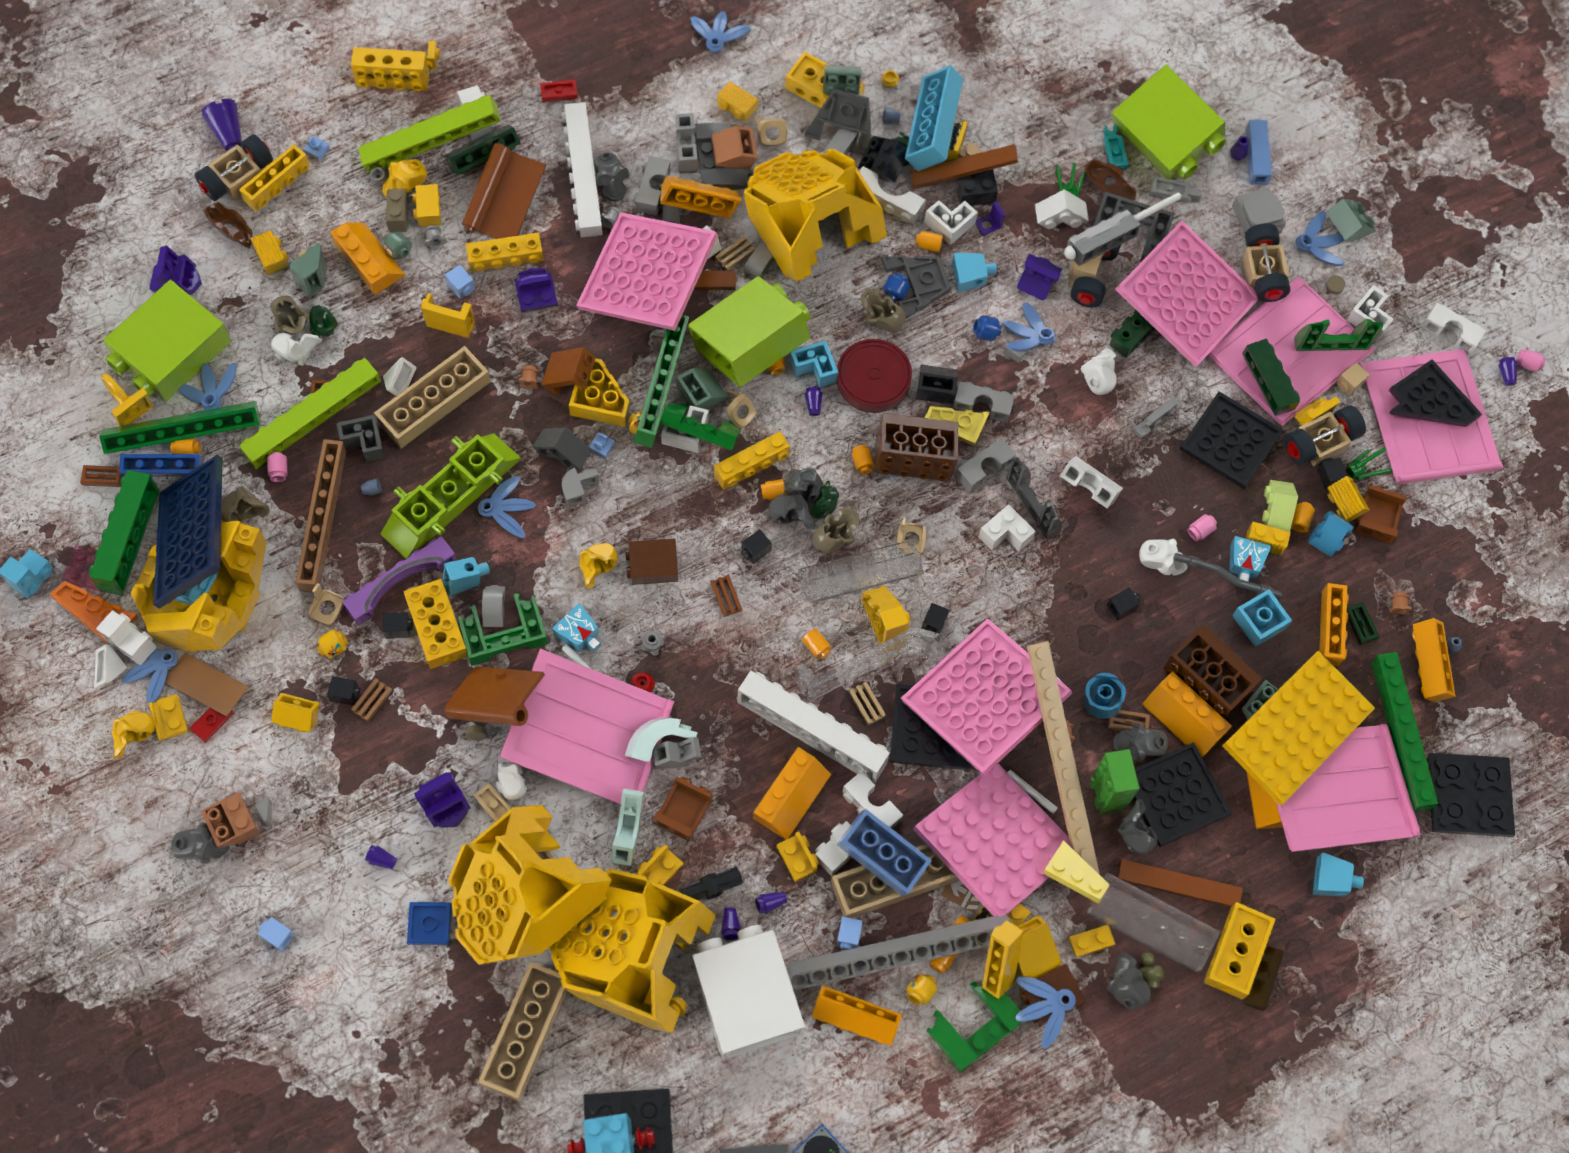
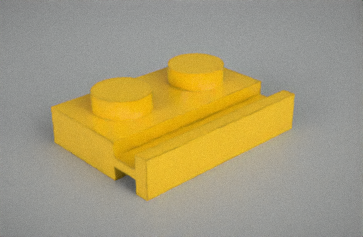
(168, 717)

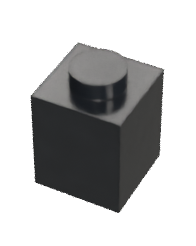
(1331, 471)
(756, 546)
(1123, 603)
(935, 618)
(397, 625)
(343, 690)

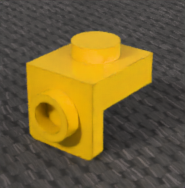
(433, 55)

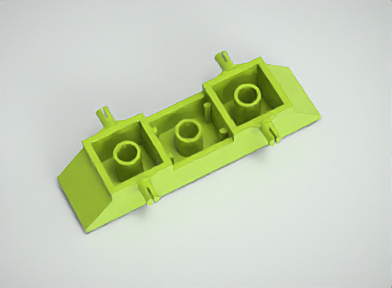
(432, 507)

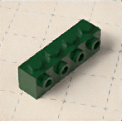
(479, 150)
(1131, 334)
(1271, 377)

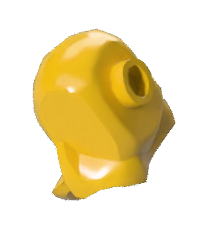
(405, 175)
(597, 560)
(131, 728)

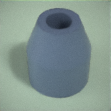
(891, 115)
(371, 487)
(1454, 645)

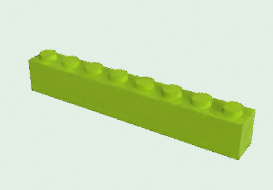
(430, 133)
(310, 412)

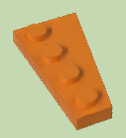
(86, 607)

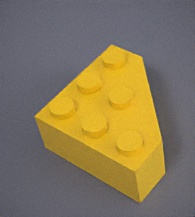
(601, 399)
(885, 613)

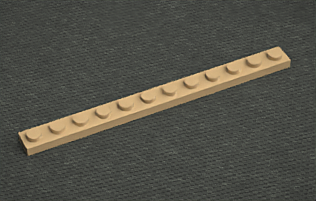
(1061, 752)

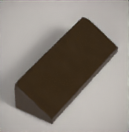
(1265, 978)

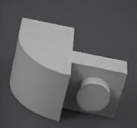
(574, 483)
(493, 606)
(676, 754)

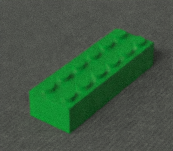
(124, 532)

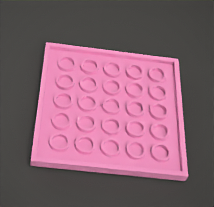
(647, 271)
(1188, 293)
(981, 697)
(993, 840)

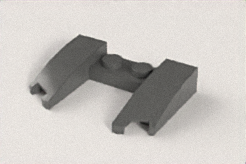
(710, 173)
(1158, 221)
(1044, 515)

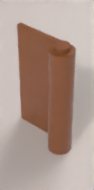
(503, 194)
(493, 696)

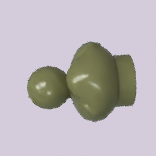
(1150, 974)

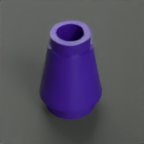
(1240, 148)
(1508, 369)
(813, 399)
(380, 857)
(770, 901)
(730, 924)

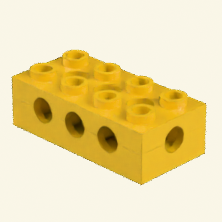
(387, 64)
(807, 80)
(418, 600)
(1252, 946)

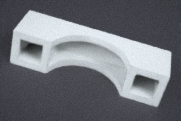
(905, 206)

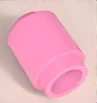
(1530, 360)
(277, 467)
(1202, 527)

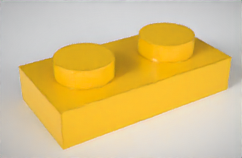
(1091, 941)

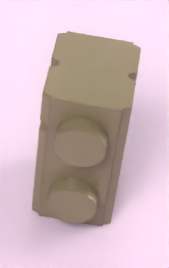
(397, 210)

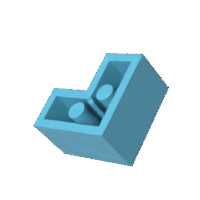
(815, 359)
(27, 573)

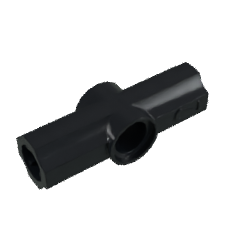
(713, 884)

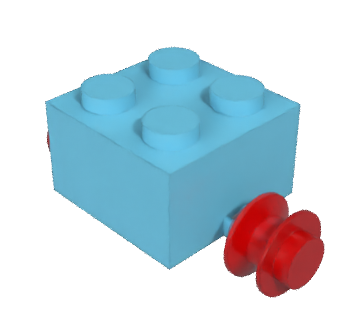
(611, 1135)

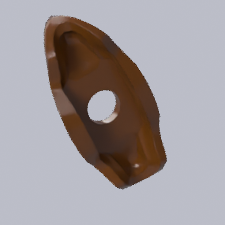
(1099, 171)
(220, 215)

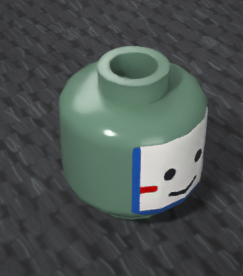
(397, 245)

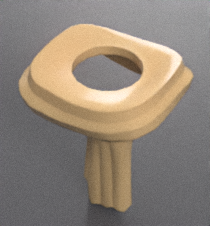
(764, 124)
(740, 399)
(918, 529)
(320, 597)

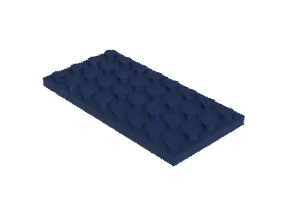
(188, 532)

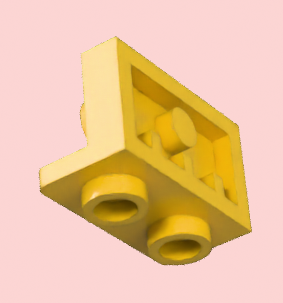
(1316, 410)
(798, 857)
(661, 866)

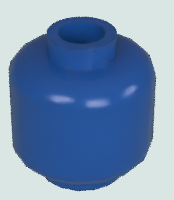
(896, 287)
(987, 328)

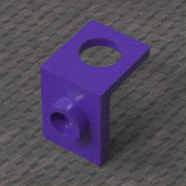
(996, 218)

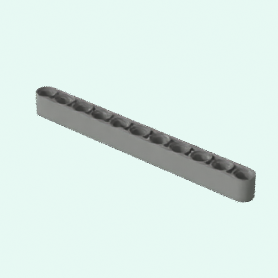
(761, 257)
(871, 962)

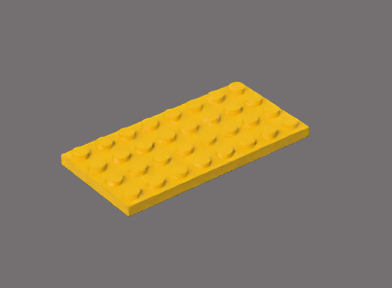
(1298, 727)

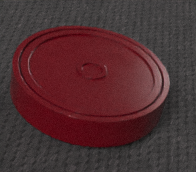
(874, 375)

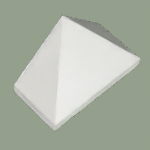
(399, 376)
(107, 666)

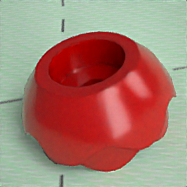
(646, 678)

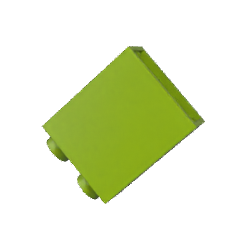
(1170, 124)
(750, 330)
(166, 341)

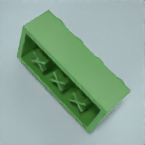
(1114, 782)

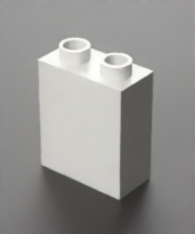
(747, 992)

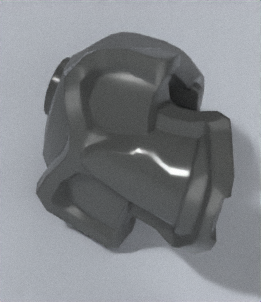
(611, 175)
(804, 482)
(790, 508)
(1141, 742)
(1135, 833)
(196, 845)
(1128, 984)

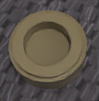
(1335, 284)
(475, 732)

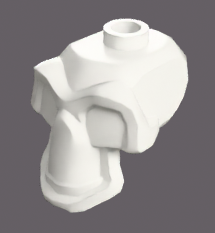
(294, 350)
(1100, 372)
(1159, 556)
(510, 780)

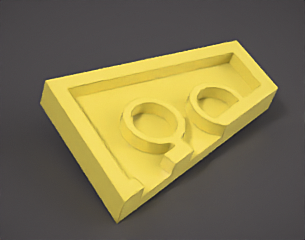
(969, 422)
(1076, 873)

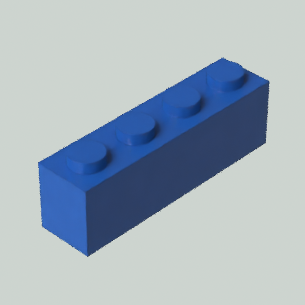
(160, 464)

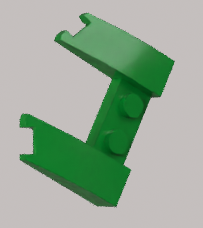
(1313, 338)
(674, 417)
(482, 647)
(965, 1052)

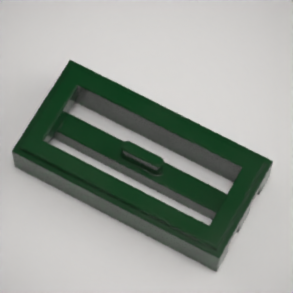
(1374, 634)

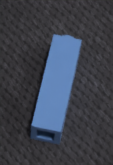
(1258, 152)

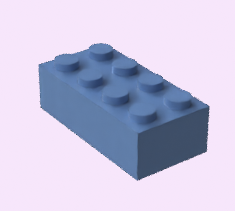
(884, 852)

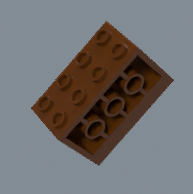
(916, 447)
(1213, 671)

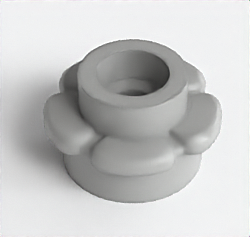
(377, 172)

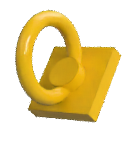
(130, 406)

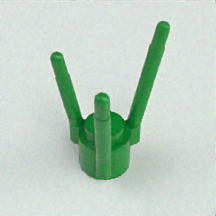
(1070, 187)
(1356, 468)

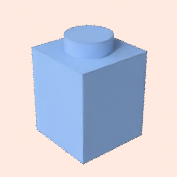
(460, 281)
(849, 933)
(275, 934)

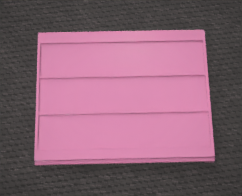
(1279, 322)
(1424, 448)
(583, 728)
(1352, 797)

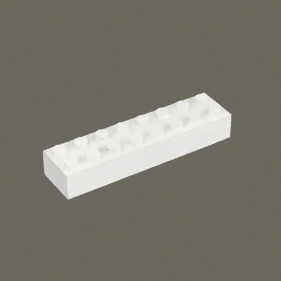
(812, 726)

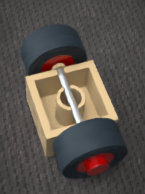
(234, 169)
(1265, 263)
(1085, 288)
(1325, 436)

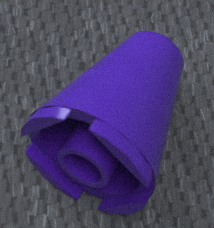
(224, 122)

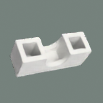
(1467, 332)
(1080, 473)
(857, 792)

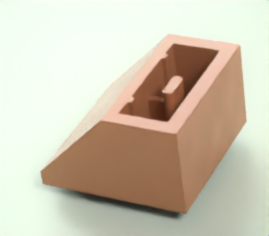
(734, 147)
(230, 821)

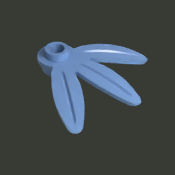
(717, 34)
(1310, 243)
(1035, 336)
(212, 396)
(499, 506)
(159, 677)
(1052, 1004)

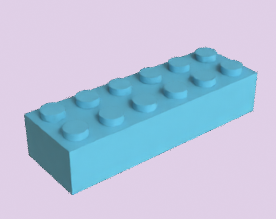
(934, 118)

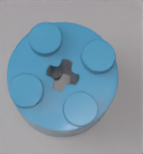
(1330, 533)
(1114, 692)

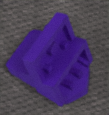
(178, 269)
(1038, 276)
(535, 289)
(443, 801)

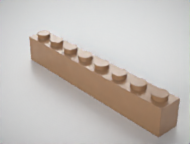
(321, 515)

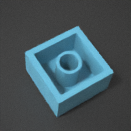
(1262, 618)

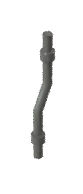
(1193, 561)

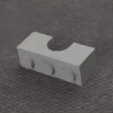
(686, 142)
(655, 172)
(998, 402)
(996, 454)

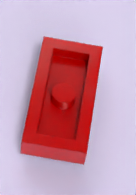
(558, 90)
(209, 724)

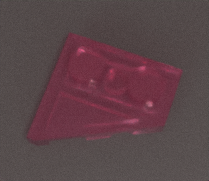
(78, 568)

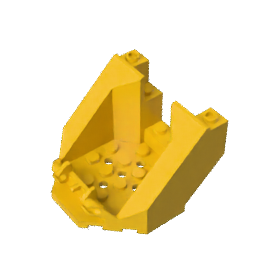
(799, 190)
(208, 622)
(511, 898)
(629, 972)

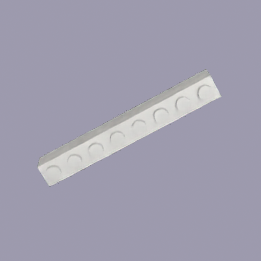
(582, 170)

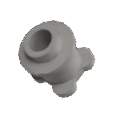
(610, 218)
(433, 237)
(652, 647)

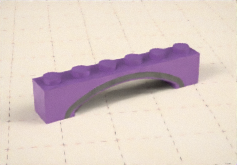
(363, 602)

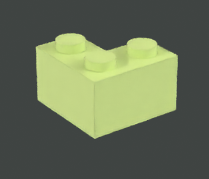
(1281, 504)

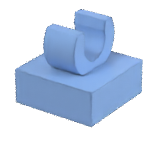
(316, 148)
(601, 445)

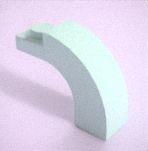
(648, 734)
(628, 827)

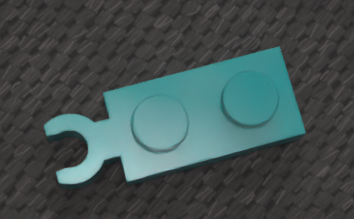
(1114, 148)

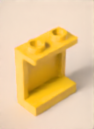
(446, 319)
(1037, 950)

